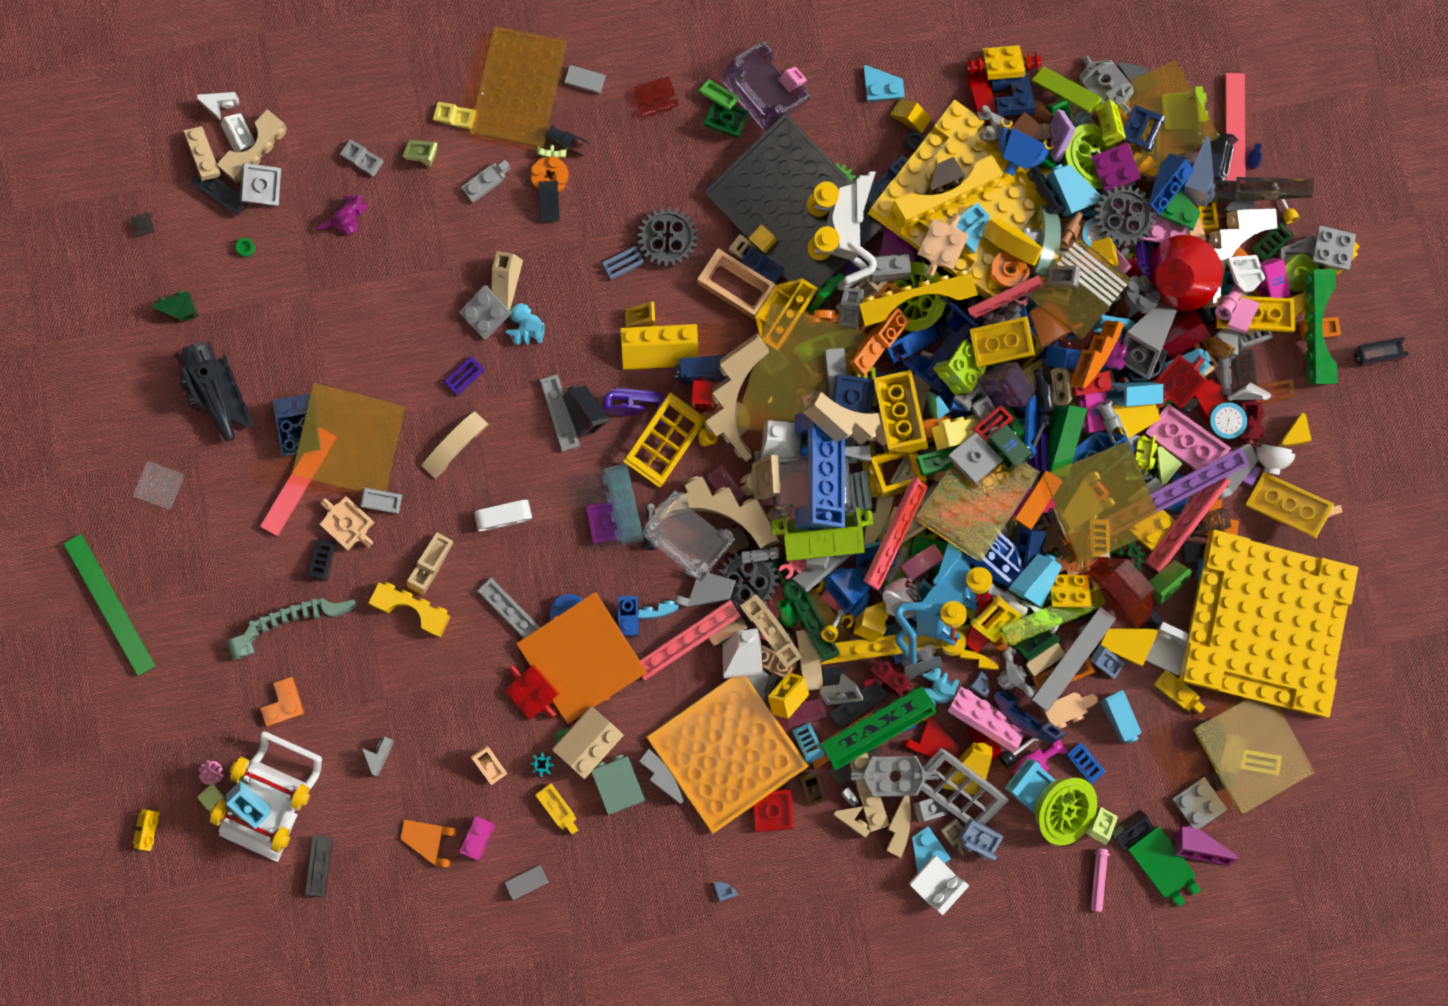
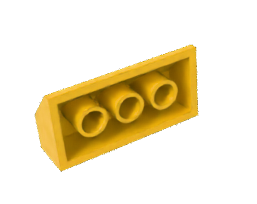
(658, 346)
(900, 412)

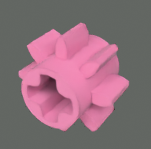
(210, 772)

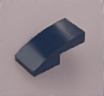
(762, 265)

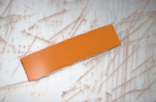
(1098, 353)

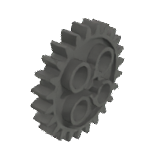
(1107, 212)
(651, 236)
(760, 570)

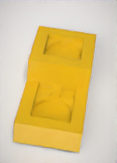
(982, 661)

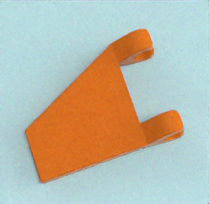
(426, 840)

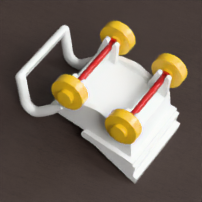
(842, 228)
(276, 789)

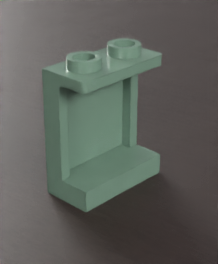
(617, 784)

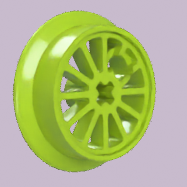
(1075, 158)
(937, 305)
(1058, 806)

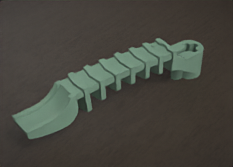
(242, 645)

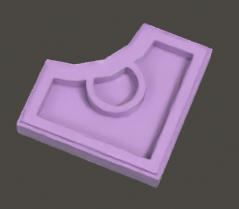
(1062, 133)

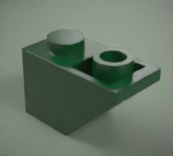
(179, 307)

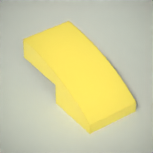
(453, 115)

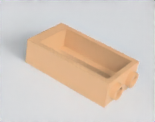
(742, 271)

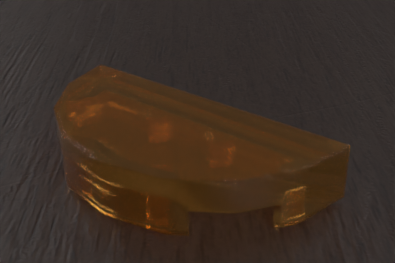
(1218, 347)

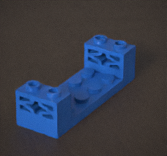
(825, 479)

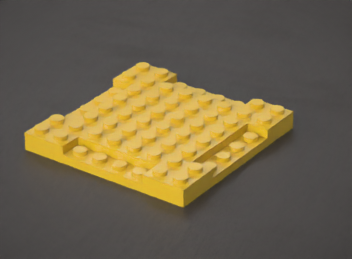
(1012, 200)
(1268, 624)

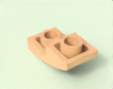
(773, 664)

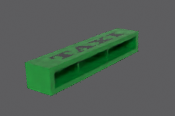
(878, 728)

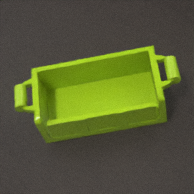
(824, 543)

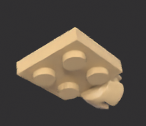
(763, 480)

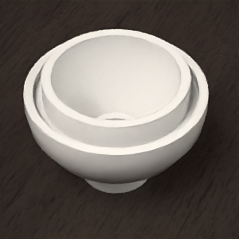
(1274, 458)

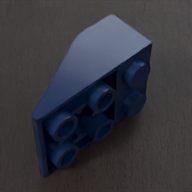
(290, 417)

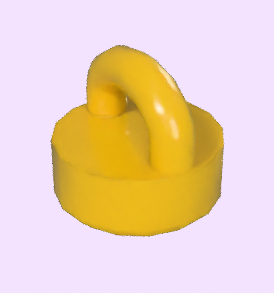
(706, 438)

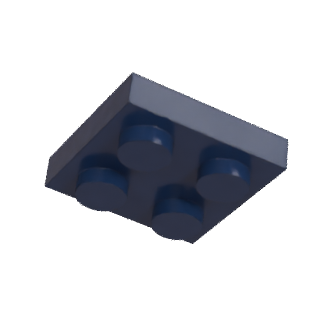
(854, 393)

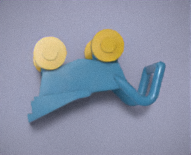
(945, 606)

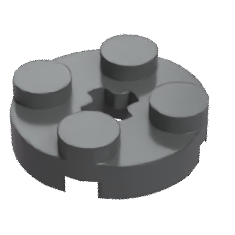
(1149, 296)
(1004, 313)

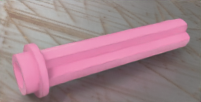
(1099, 879)

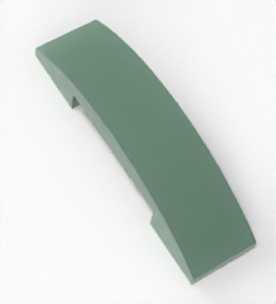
(1049, 241)

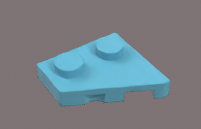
(882, 86)
(973, 223)
(926, 846)

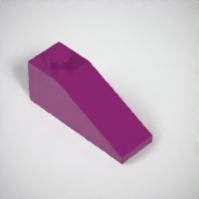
(1199, 846)

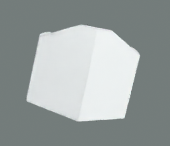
(1246, 271)
(1250, 392)

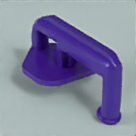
(631, 396)

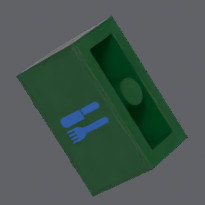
(1009, 448)

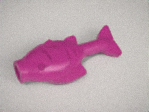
(1041, 757)

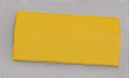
(1272, 315)

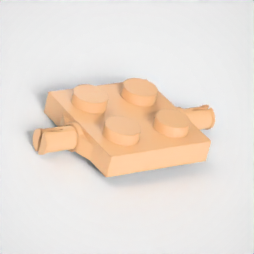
(943, 244)
(347, 523)

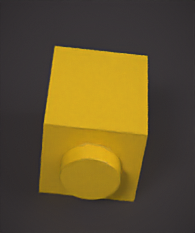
(763, 238)

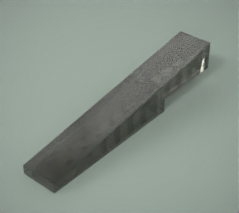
(1262, 189)

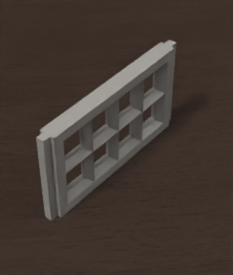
(987, 813)

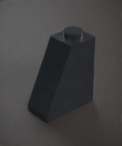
(584, 410)

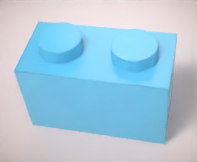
(247, 804)

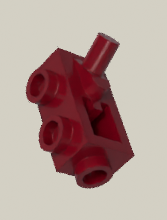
(1254, 429)
(884, 674)

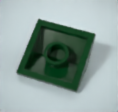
(726, 121)

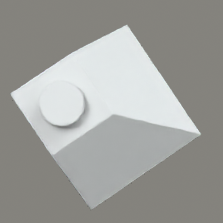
(780, 439)
(742, 654)

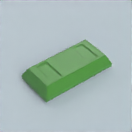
(718, 94)

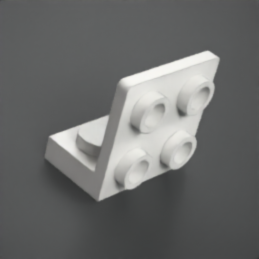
(1168, 648)
(938, 885)

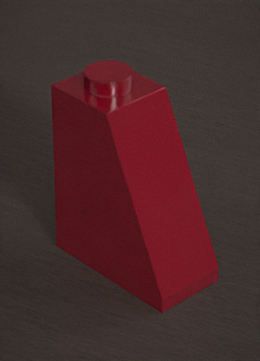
(1185, 332)

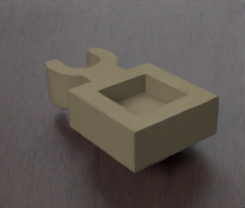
(951, 833)

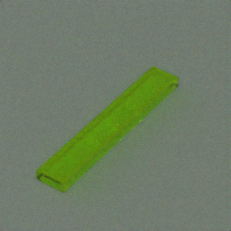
(1047, 619)

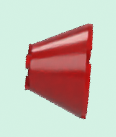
(1185, 272)

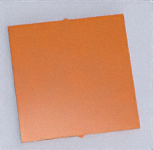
(582, 657)

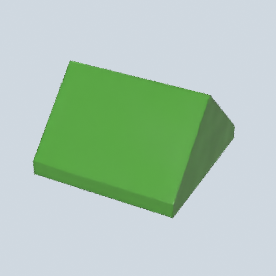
(1169, 581)

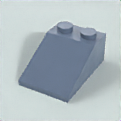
(1199, 185)

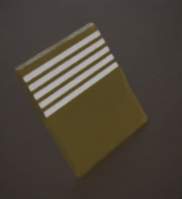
(1097, 289)

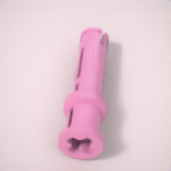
(1229, 303)

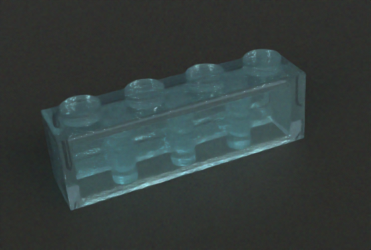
(623, 503)

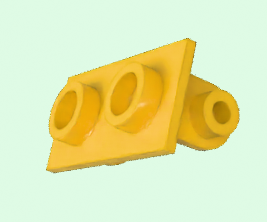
(148, 821)

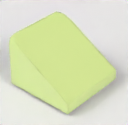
(210, 796)

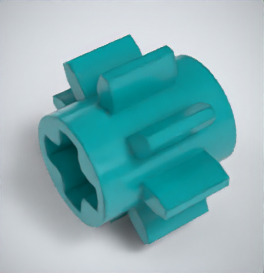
(541, 770)

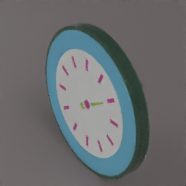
(1228, 420)

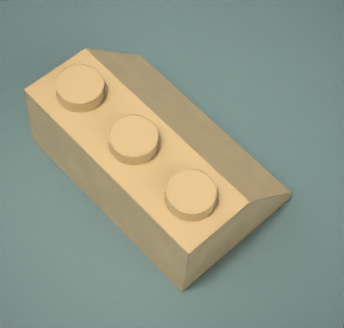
(587, 742)

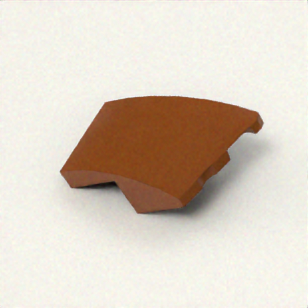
(1047, 326)

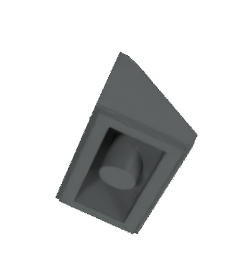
(922, 667)

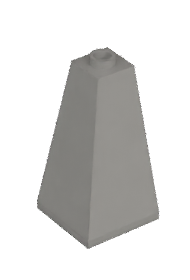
(1147, 339)

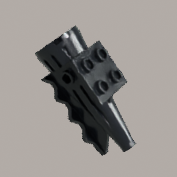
(213, 388)

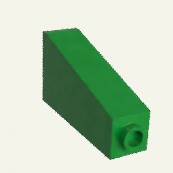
(1064, 435)

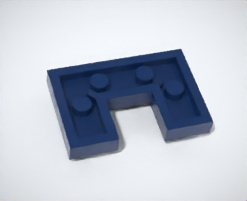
(1021, 98)

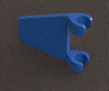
(1031, 422)

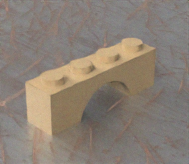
(269, 131)

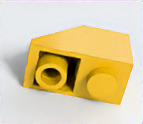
(871, 622)

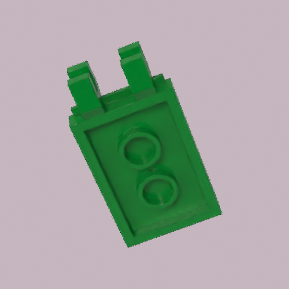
(1164, 869)

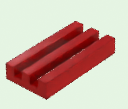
(1004, 413)

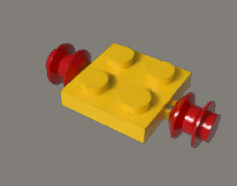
(1003, 62)

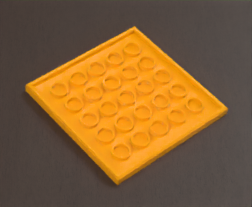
(727, 752)

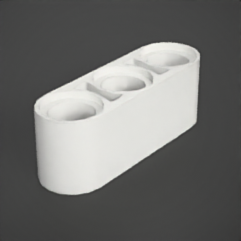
(503, 515)

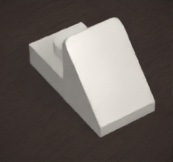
(213, 102)

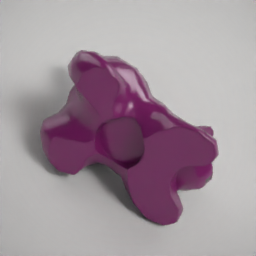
(345, 217)
(1116, 358)

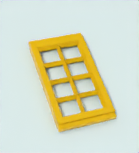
(643, 468)

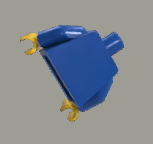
(1020, 149)
(848, 590)

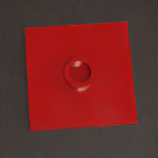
(774, 812)

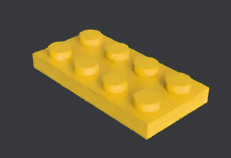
(1290, 505)

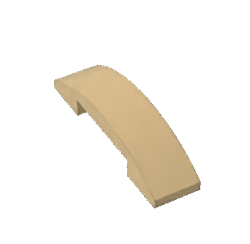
(453, 444)
(772, 630)

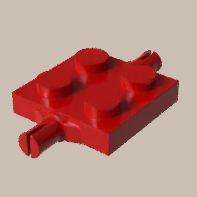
(1181, 380)
(532, 692)

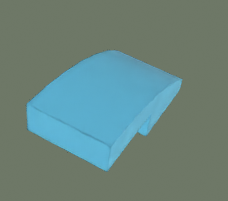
(663, 610)

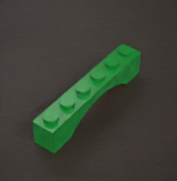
(1320, 364)

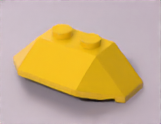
(791, 295)

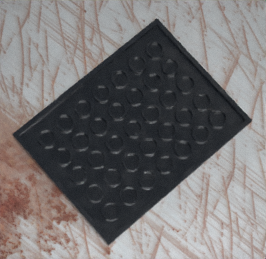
(772, 189)

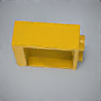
(879, 484)

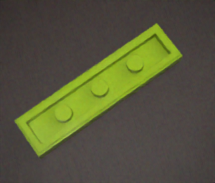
(1067, 90)

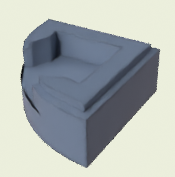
(981, 685)
(724, 891)

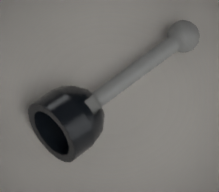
(1044, 422)

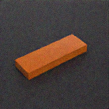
(1034, 504)

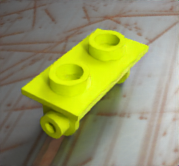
(1147, 448)

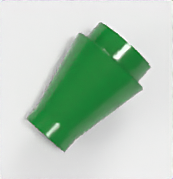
(787, 614)

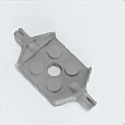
(1118, 87)
(878, 776)

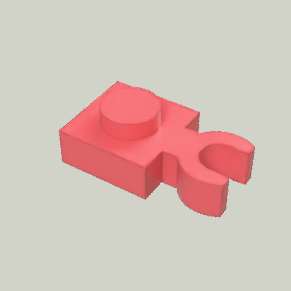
(793, 565)

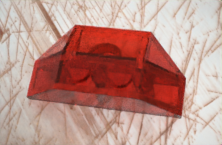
(1124, 587)

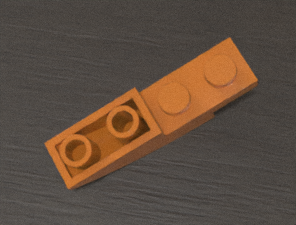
(878, 339)

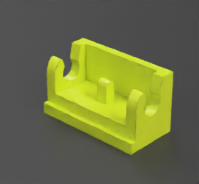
(1110, 122)

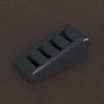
(321, 575)

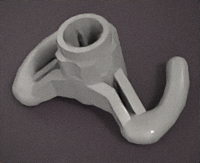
(1014, 675)

